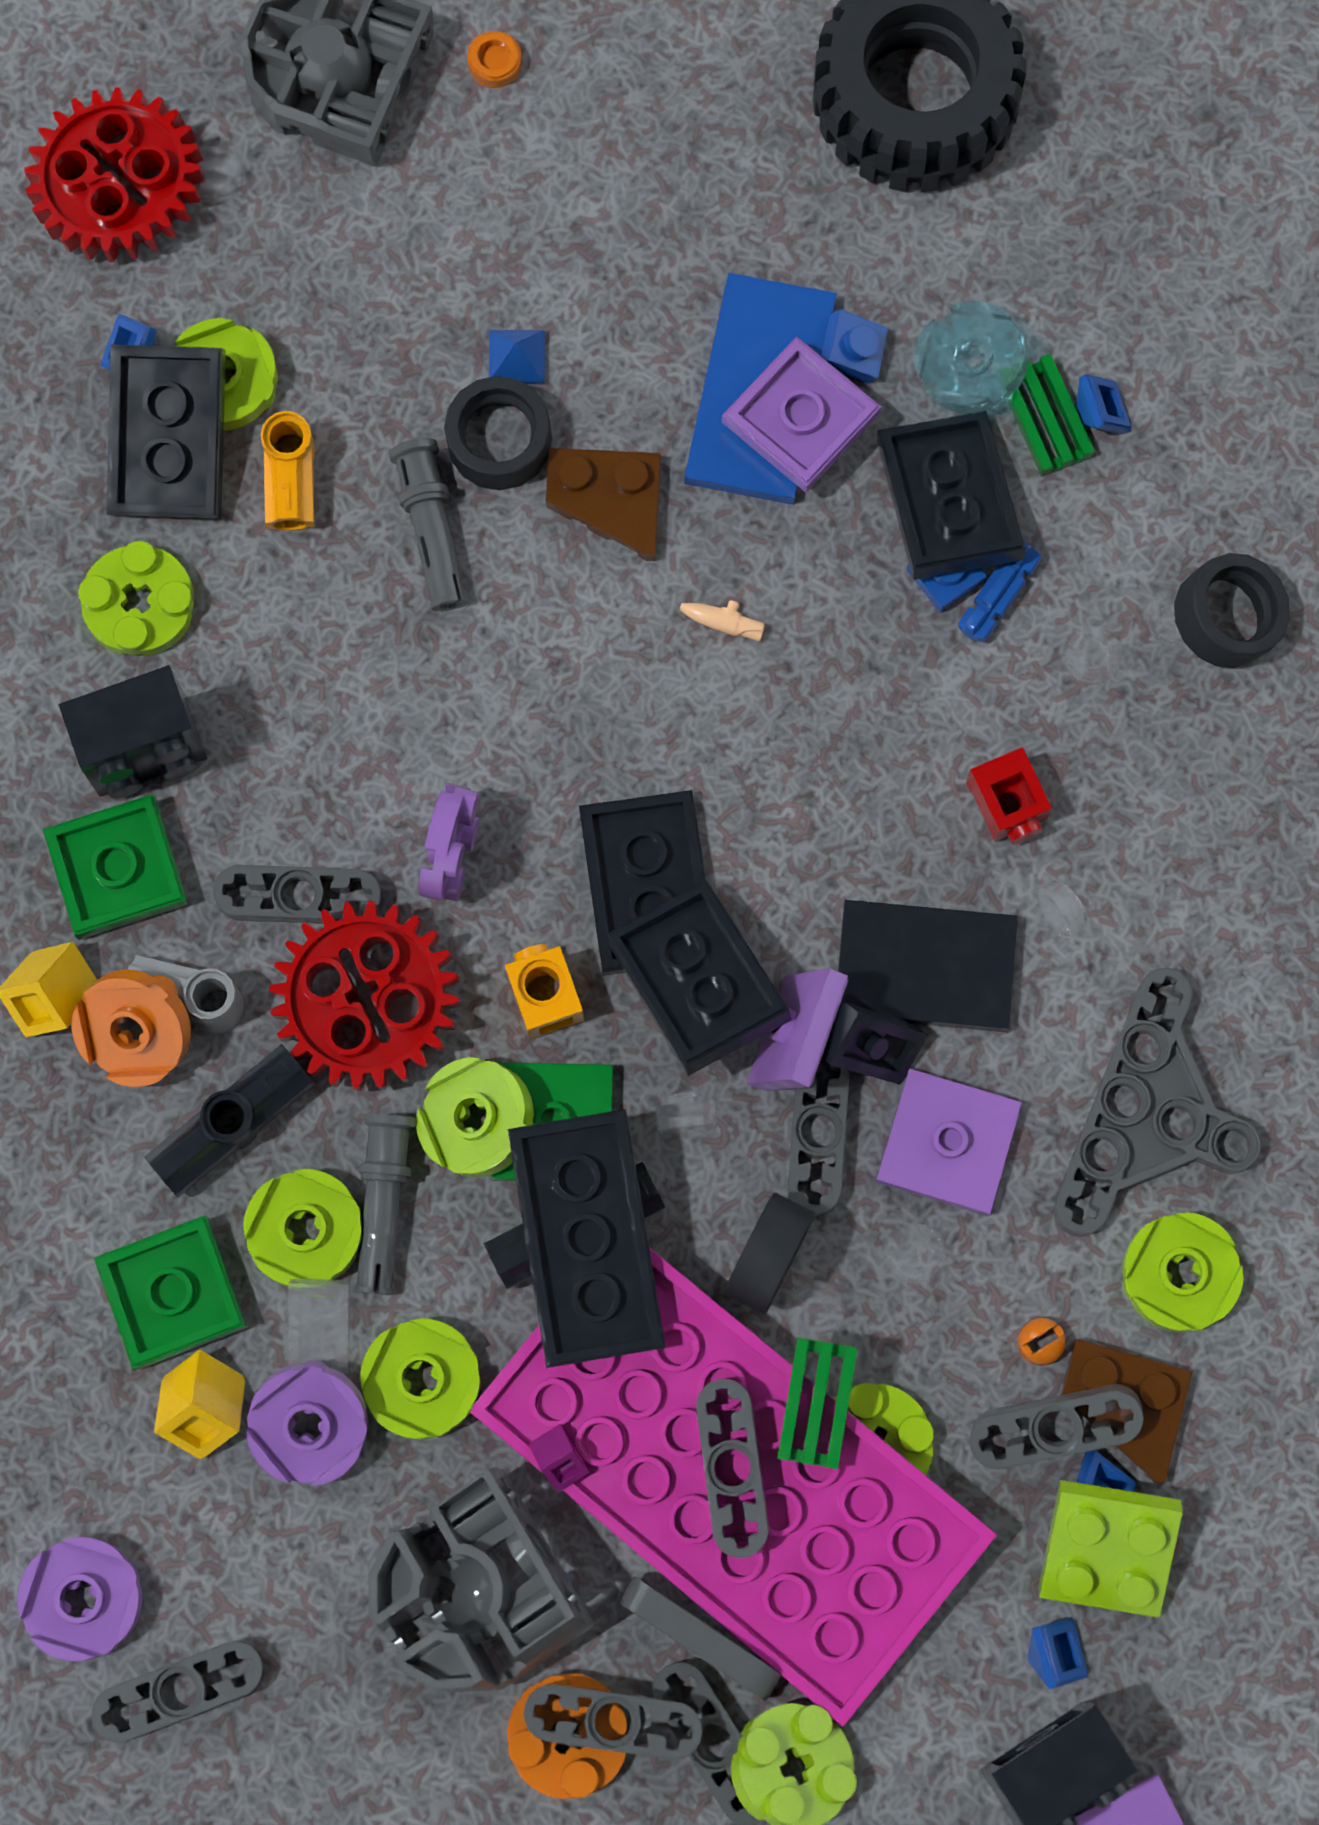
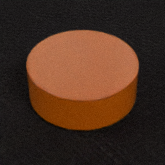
(494, 59)

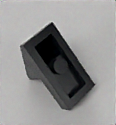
(872, 1041)

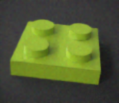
(1110, 1548)

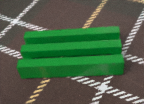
(1068, 412)
(809, 1454)

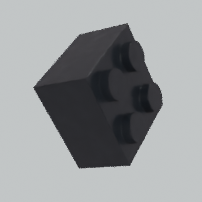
(133, 733)
(1061, 1770)

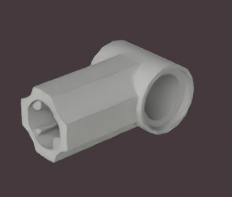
(192, 989)

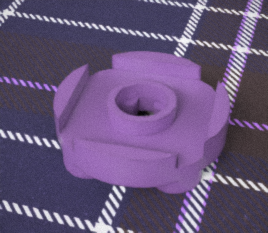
(449, 833)
(303, 1457)
(49, 1616)

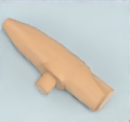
(725, 619)

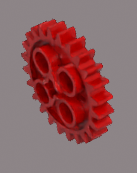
(77, 206)
(318, 1019)

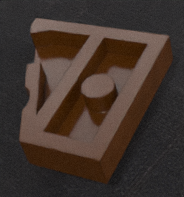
(608, 493)
(1158, 1386)

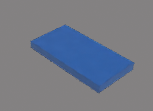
(752, 330)

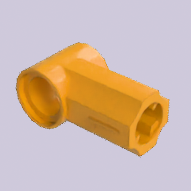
(288, 475)

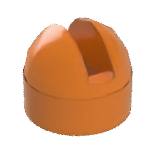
(1034, 1329)

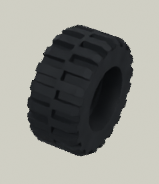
(908, 142)

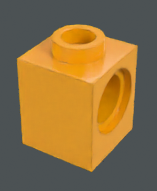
(547, 1015)

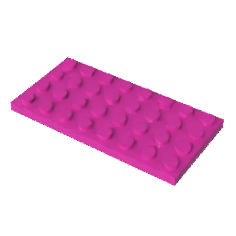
(849, 1551)

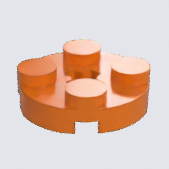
(151, 1003)
(577, 1771)

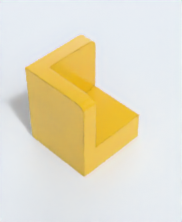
(46, 989)
(200, 1404)

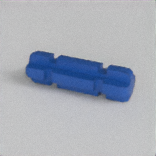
(998, 595)

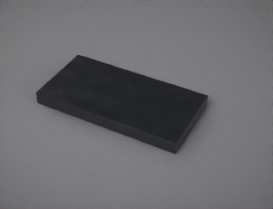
(586, 1238)

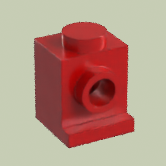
(1015, 778)

